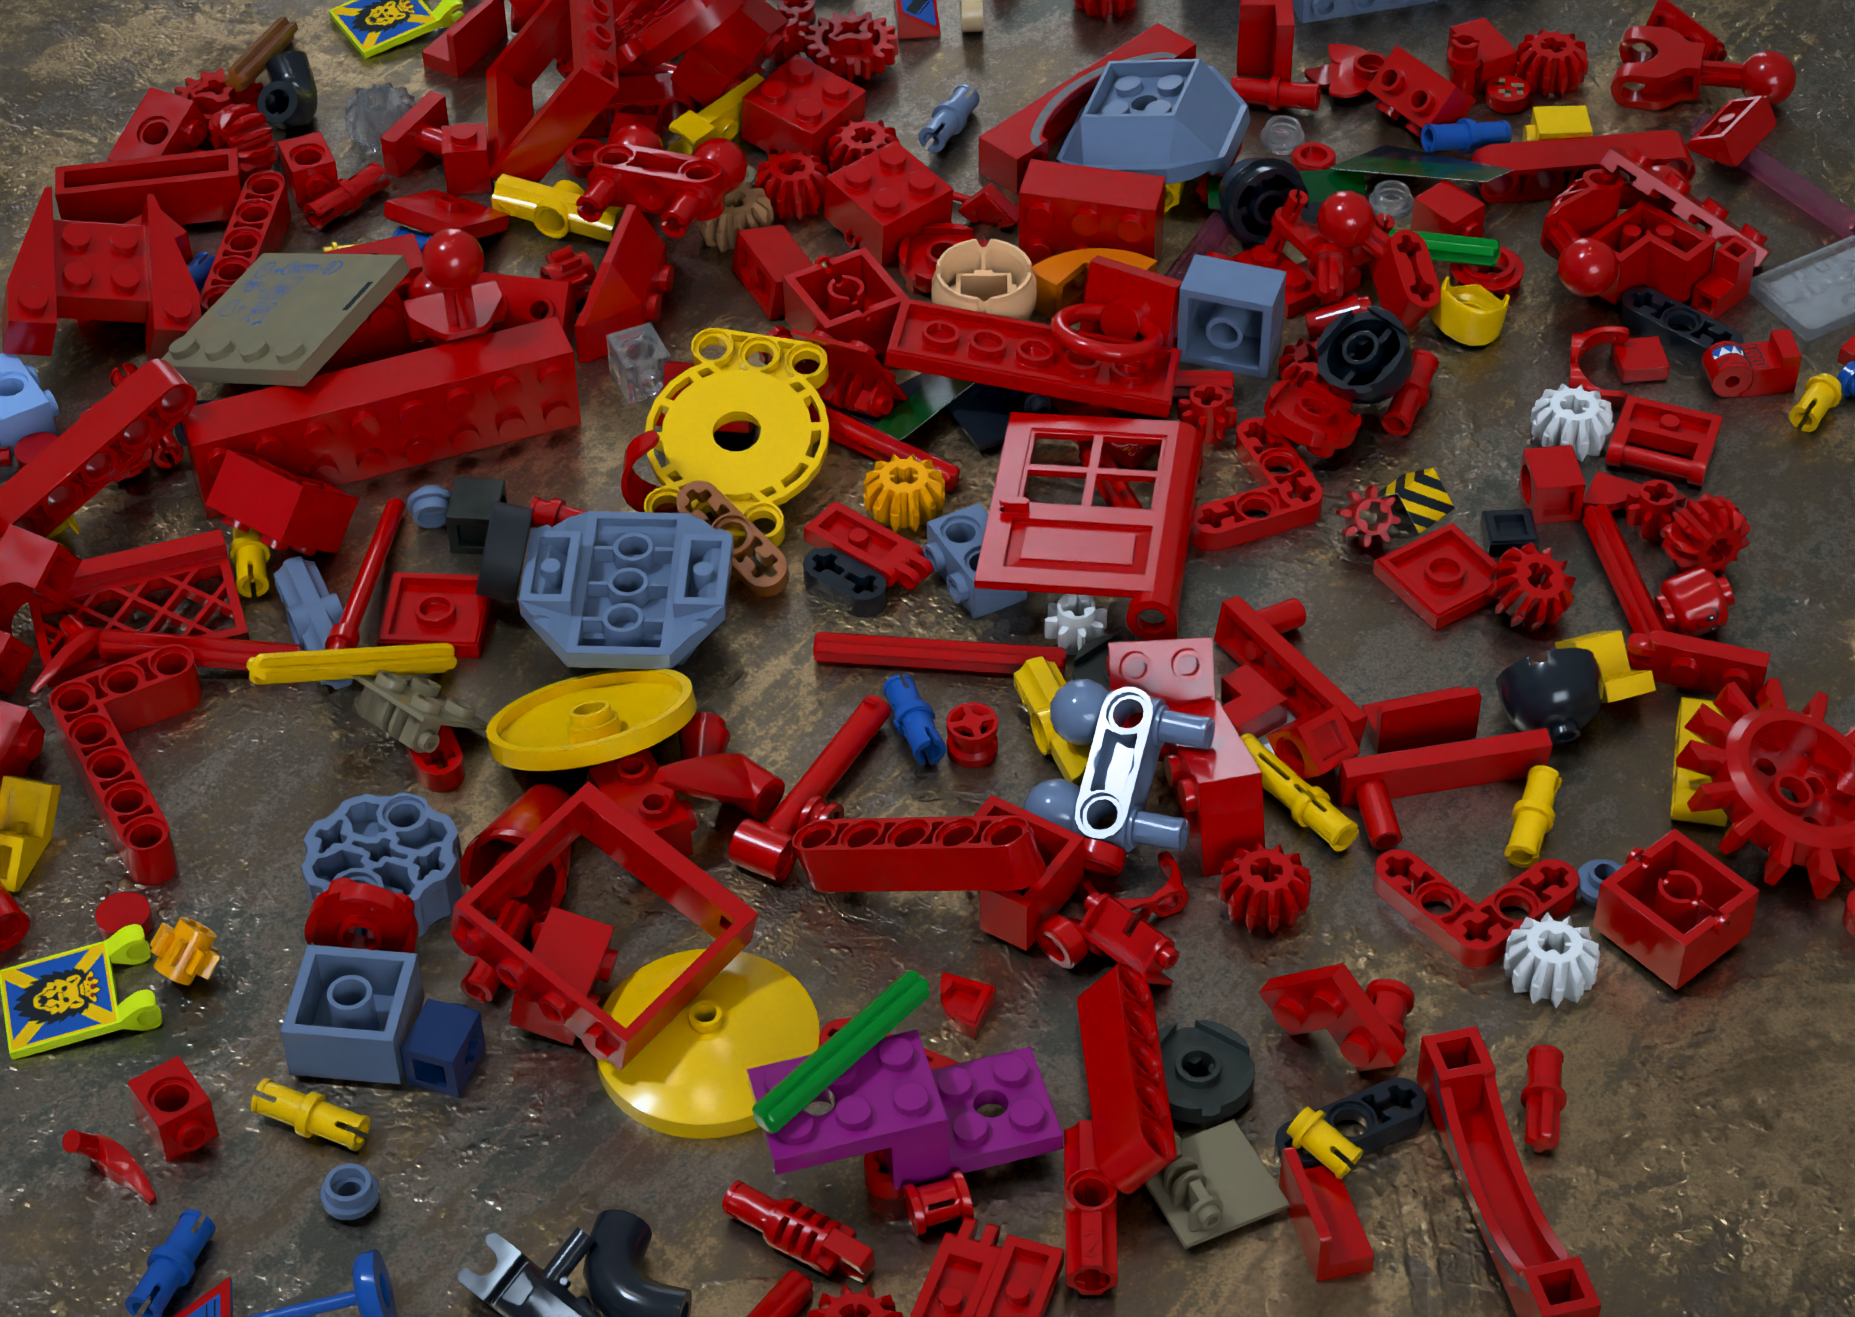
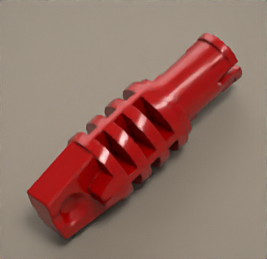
(800, 1232)

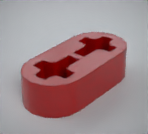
(451, 757)

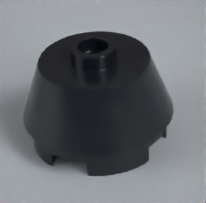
(1252, 194)

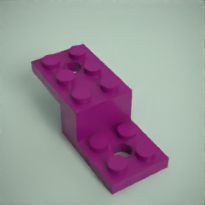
(917, 1114)

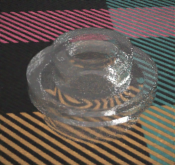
(1282, 135)
(1392, 199)

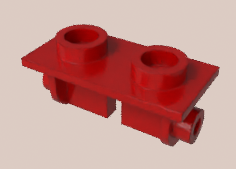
(1670, 16)
(1106, 933)

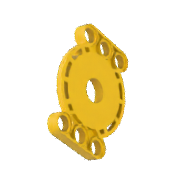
(732, 391)

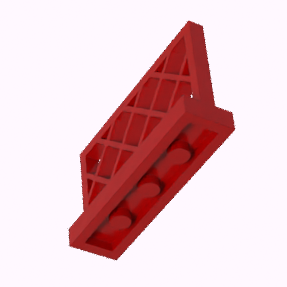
(129, 578)

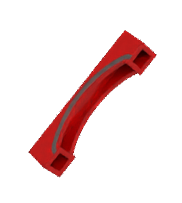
(1040, 125)
(1476, 1135)

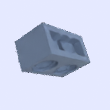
(954, 552)

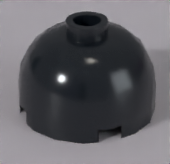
(1365, 355)
(1553, 694)

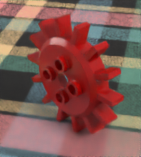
(1793, 753)

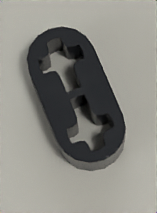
(845, 582)

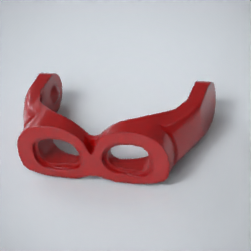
(1584, 342)
(1173, 890)

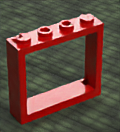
(533, 145)
(649, 860)

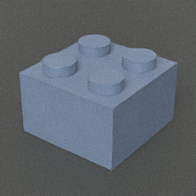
(1231, 316)
(352, 1013)

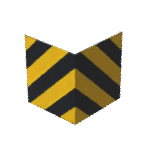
(1422, 497)

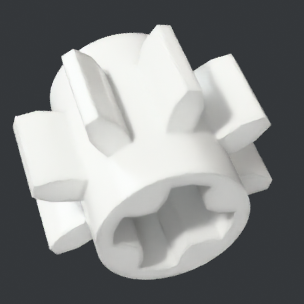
(1074, 622)

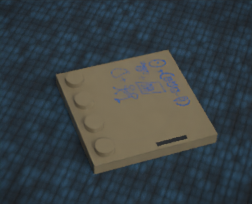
(285, 318)

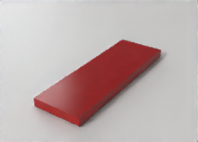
(1026, 358)

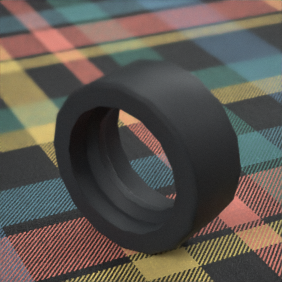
(504, 551)

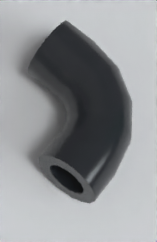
(292, 93)
(616, 1272)

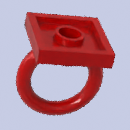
(1124, 305)

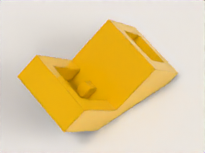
(1612, 658)
(25, 826)

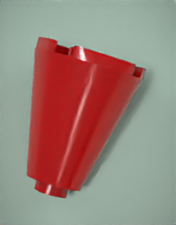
(506, 834)

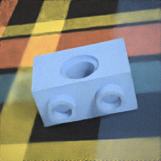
(22, 402)

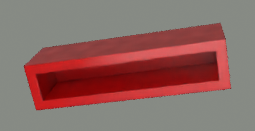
(186, 186)

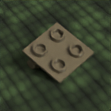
(412, 709)
(1215, 1185)

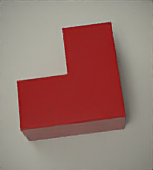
(1728, 281)
(1252, 702)

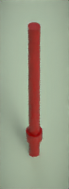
(346, 633)

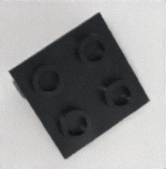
(986, 409)

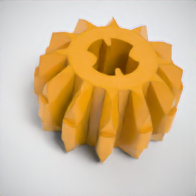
(904, 493)

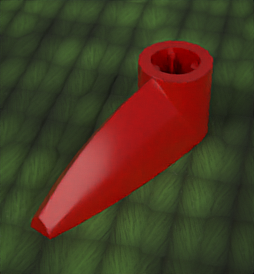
(725, 780)

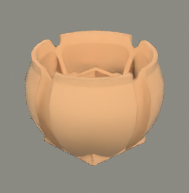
(986, 279)

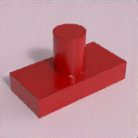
(415, 134)

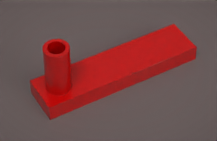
(1257, 640)
(1410, 772)

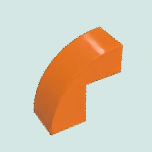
(1064, 276)

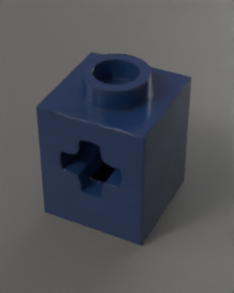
(443, 1047)

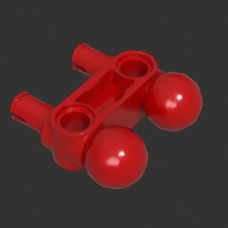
(662, 182)

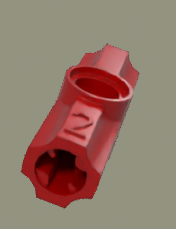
(1089, 1231)

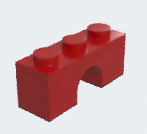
(28, 571)

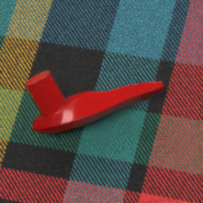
(78, 645)
(110, 1160)

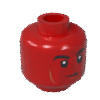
(1694, 602)

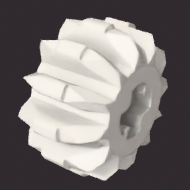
(1572, 419)
(1551, 959)

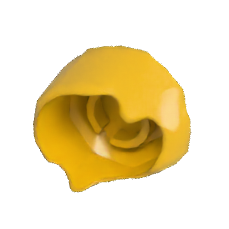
(1469, 313)

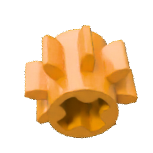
(185, 951)

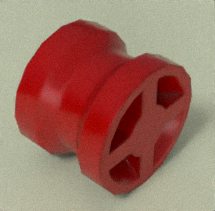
(972, 735)

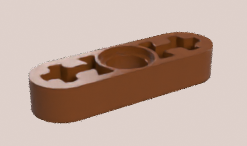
(729, 517)

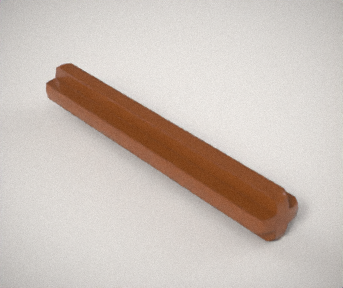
(254, 59)

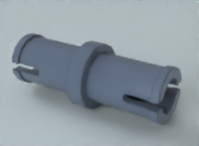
(949, 118)

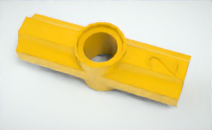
(552, 208)
(1037, 686)

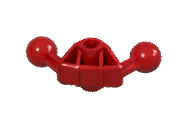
(1587, 205)
(442, 298)

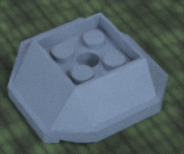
(1159, 120)
(626, 587)

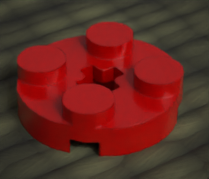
(920, 255)
(1311, 417)
(352, 905)

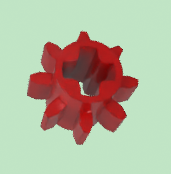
(794, 36)
(570, 267)
(1208, 411)
(1376, 506)
(1653, 508)

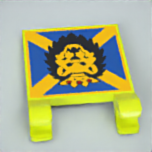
(383, 24)
(75, 995)

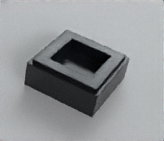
(1507, 530)

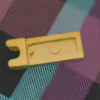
(717, 120)

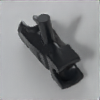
(524, 1289)

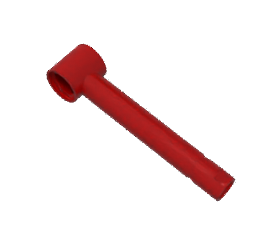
(769, 846)

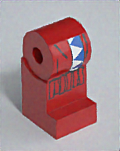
(1753, 367)

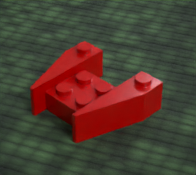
(98, 275)

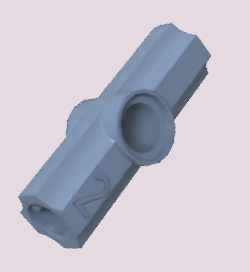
(308, 606)

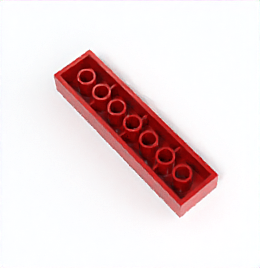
(396, 409)

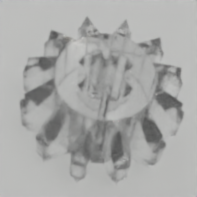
(375, 112)

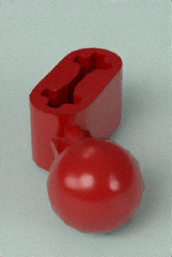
(1398, 262)

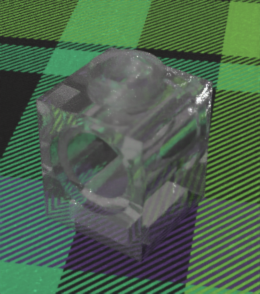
(637, 362)

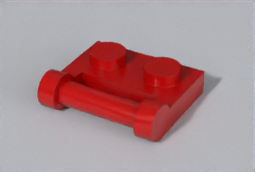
(1667, 429)

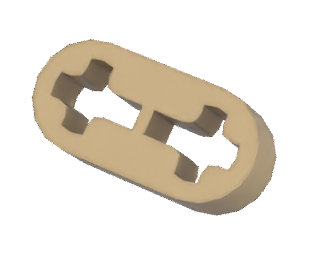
(971, 15)

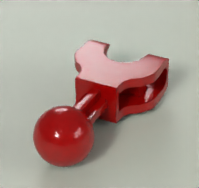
(1678, 69)

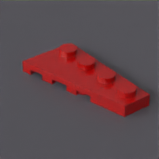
(1707, 213)

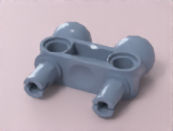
(1118, 764)

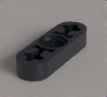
(1654, 312)
(1366, 1109)

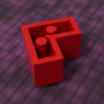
(731, 52)
(1656, 252)
(280, 505)
(1017, 912)

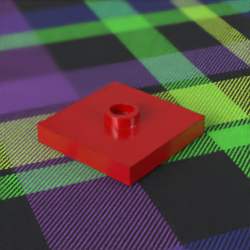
(439, 211)

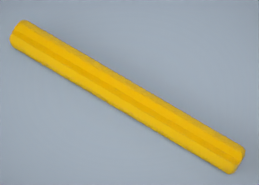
(348, 662)

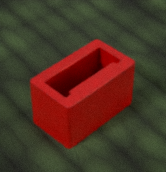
(1497, 53)

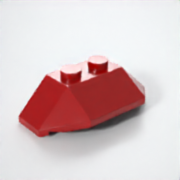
(626, 285)

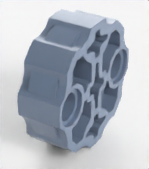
(391, 845)

